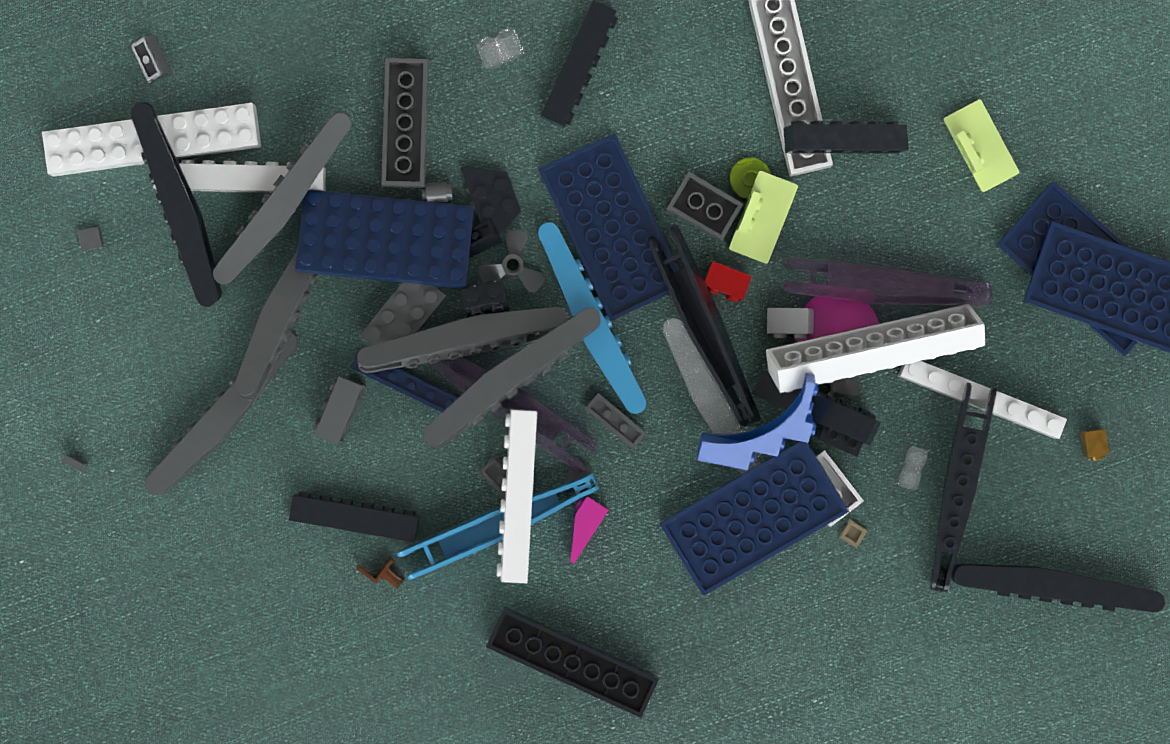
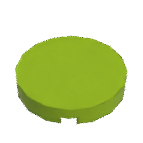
(744, 175)

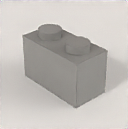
(790, 321)

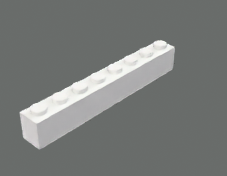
(238, 178)
(1004, 406)
(518, 496)

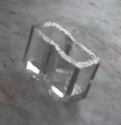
(499, 49)
(912, 462)

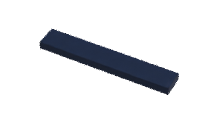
(412, 387)

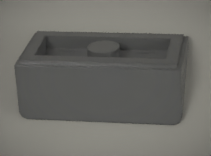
(151, 58)

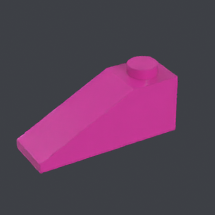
(586, 522)

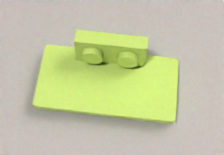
(981, 145)
(763, 217)

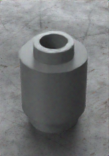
(437, 192)

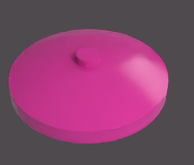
(838, 316)

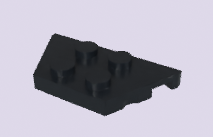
(492, 196)

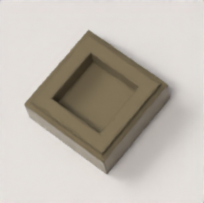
(853, 533)

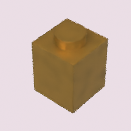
(1094, 444)

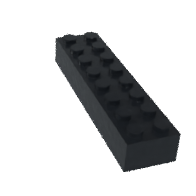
(572, 662)

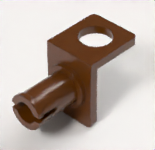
(384, 572)

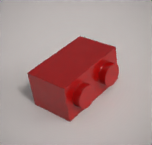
(727, 281)

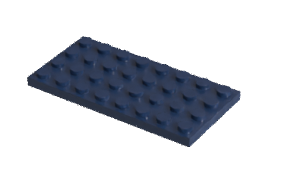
(609, 224)
(1027, 236)
(384, 239)
(1103, 286)
(754, 517)

